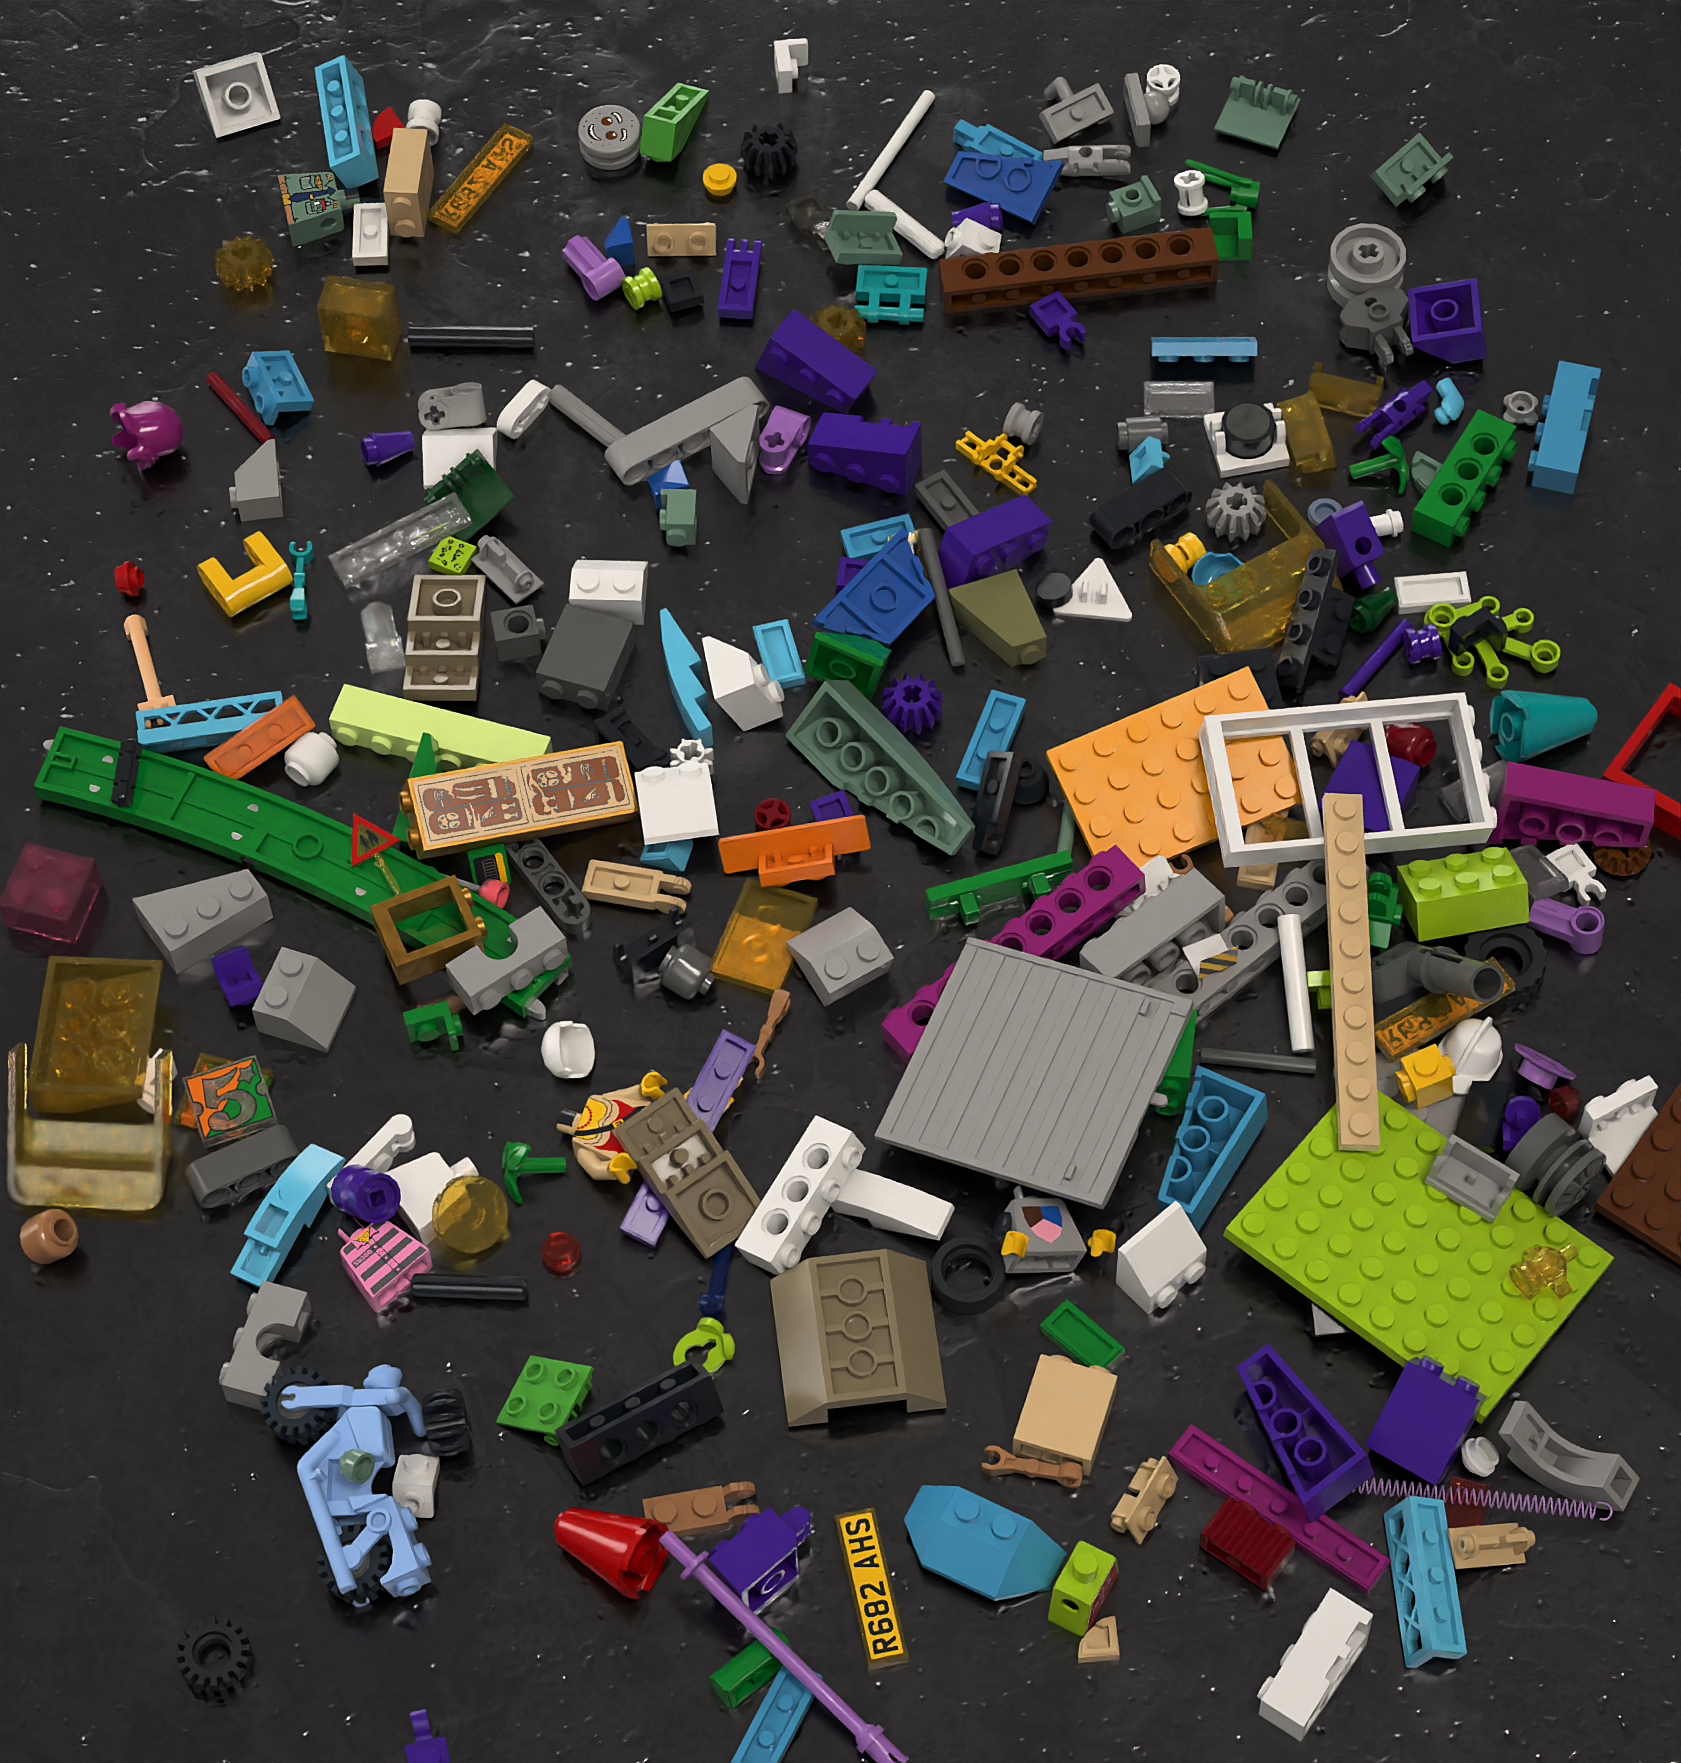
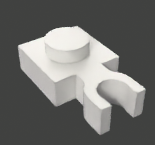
(1579, 870)

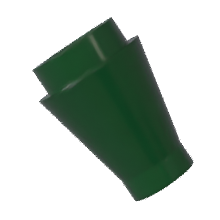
(1371, 609)

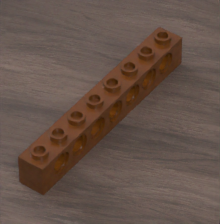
(1078, 269)

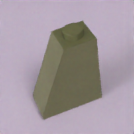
(1001, 617)

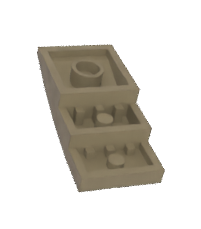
(444, 638)
(689, 1171)

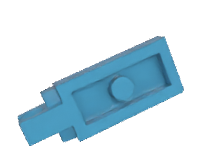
(992, 141)

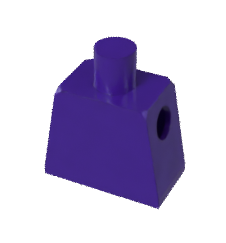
(1355, 537)

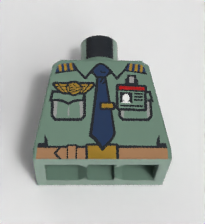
(314, 205)

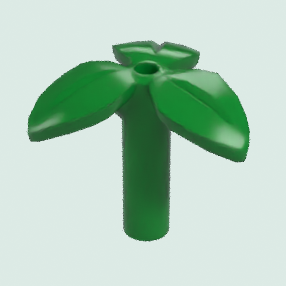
(1395, 459)
(516, 1162)

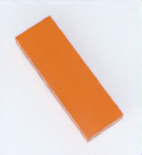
(261, 739)

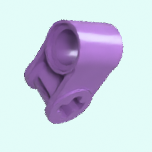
(782, 439)

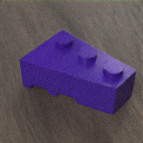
(815, 363)
(866, 451)
(992, 541)

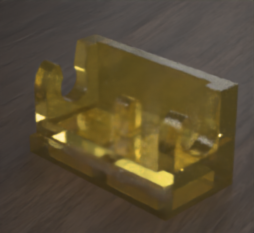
(1345, 394)
(1307, 433)

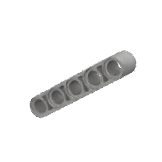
(680, 431)

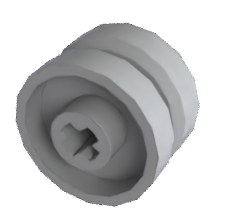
(1363, 260)

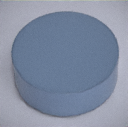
(1320, 510)

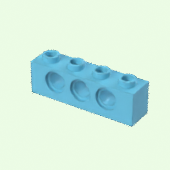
(346, 122)

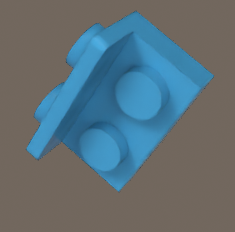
(276, 384)

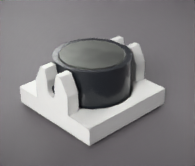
(1244, 437)

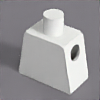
(420, 1185)

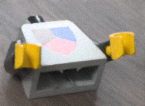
(1044, 1236)

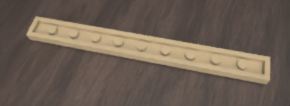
(1350, 973)

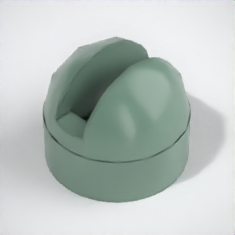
(357, 1465)

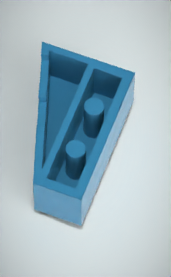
(1565, 427)

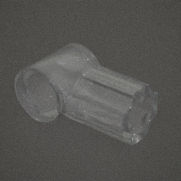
(383, 645)

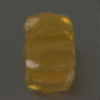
(244, 262)
(842, 325)

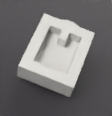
(787, 56)

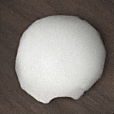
(568, 1049)

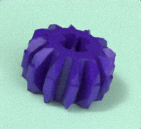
(912, 703)

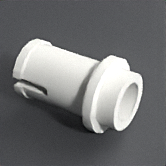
(1388, 523)

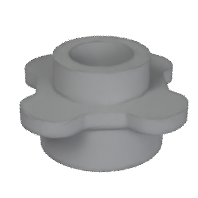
(1523, 401)

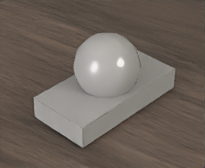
(1143, 109)

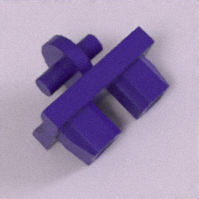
(1519, 1116)

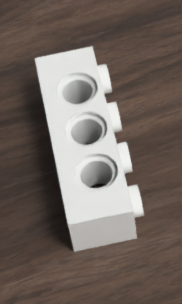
(800, 1176)

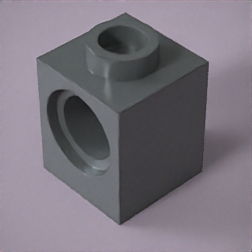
(517, 645)

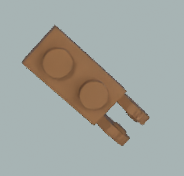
(701, 1509)

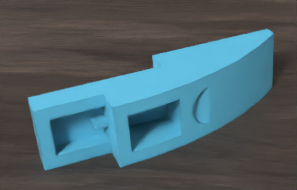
(283, 1213)

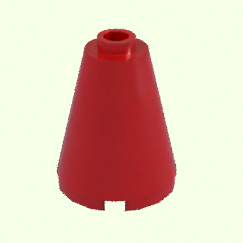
(614, 1546)

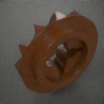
(1617, 863)

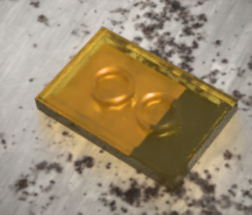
(756, 936)

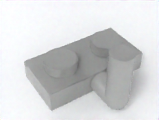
(1074, 111)

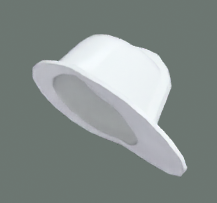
(1474, 1052)

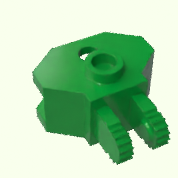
(1382, 909)

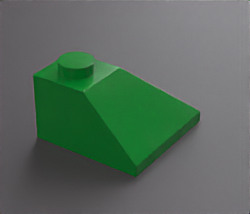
(849, 659)

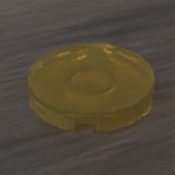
(470, 1213)

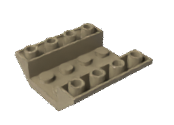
(856, 1334)

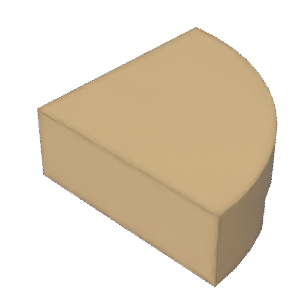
(1100, 1642)

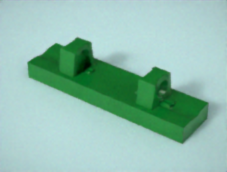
(997, 885)

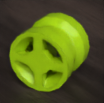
(641, 288)

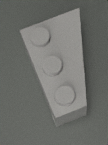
(202, 916)

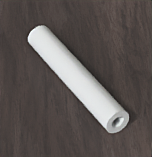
(1295, 983)

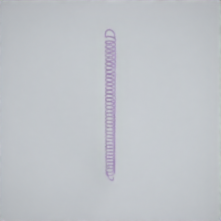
(1484, 1503)

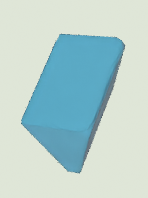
(668, 855)

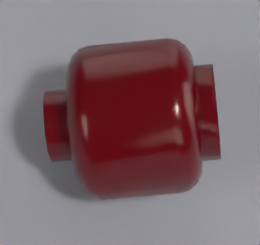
(1411, 742)

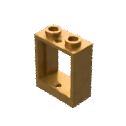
(435, 956)

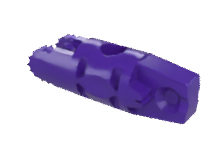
(1395, 413)

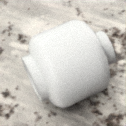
(311, 758)

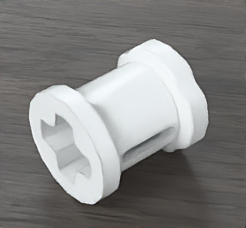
(1191, 193)

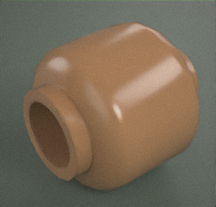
(49, 1236)

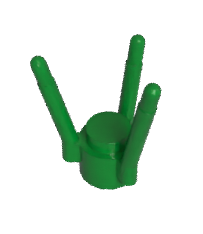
(1243, 190)

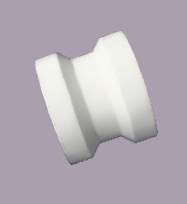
(1167, 78)

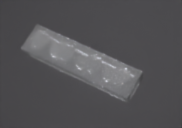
(400, 540)

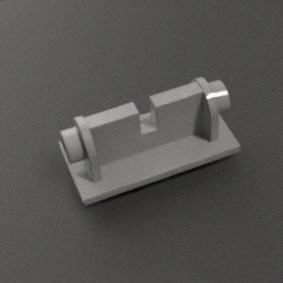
(505, 569)

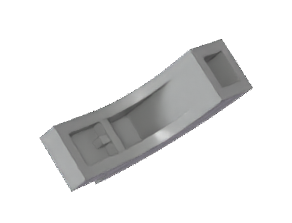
(1564, 1466)

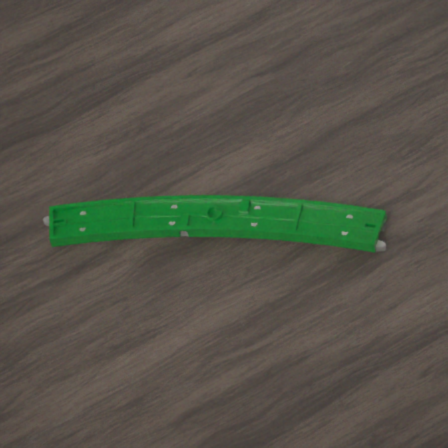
(272, 836)

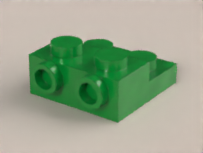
(1177, 1077)

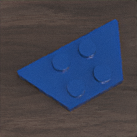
(881, 596)

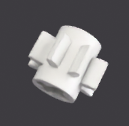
(691, 751)

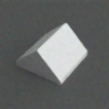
(449, 447)

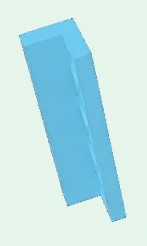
(203, 733)
(1428, 1578)

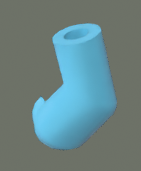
(1452, 402)

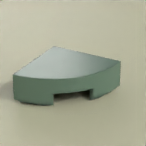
(1423, 471)

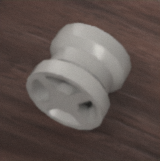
(1023, 423)

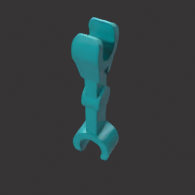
(298, 598)

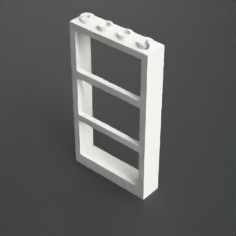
(1369, 714)

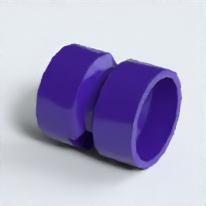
(365, 1193)

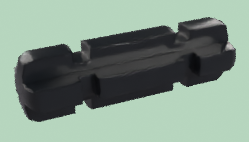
(126, 773)

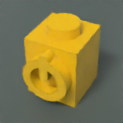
(1425, 1077)

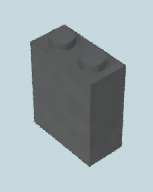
(586, 657)

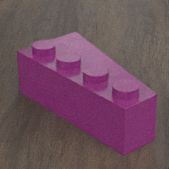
(1570, 809)

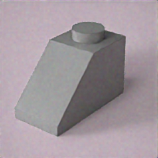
(258, 485)

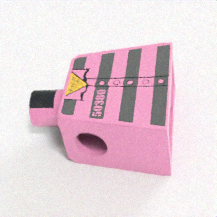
(381, 1260)

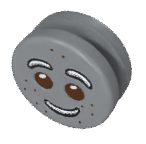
(609, 137)

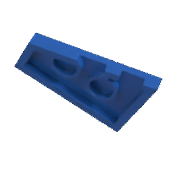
(1015, 183)

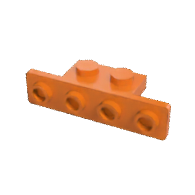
(795, 851)

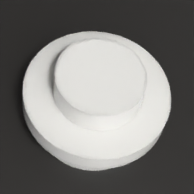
(1479, 1456)

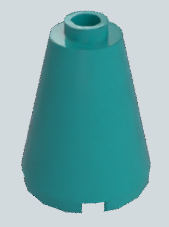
(1538, 722)

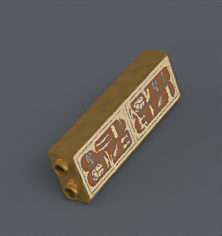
(518, 800)

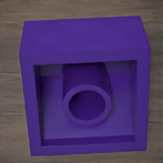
(1448, 320)

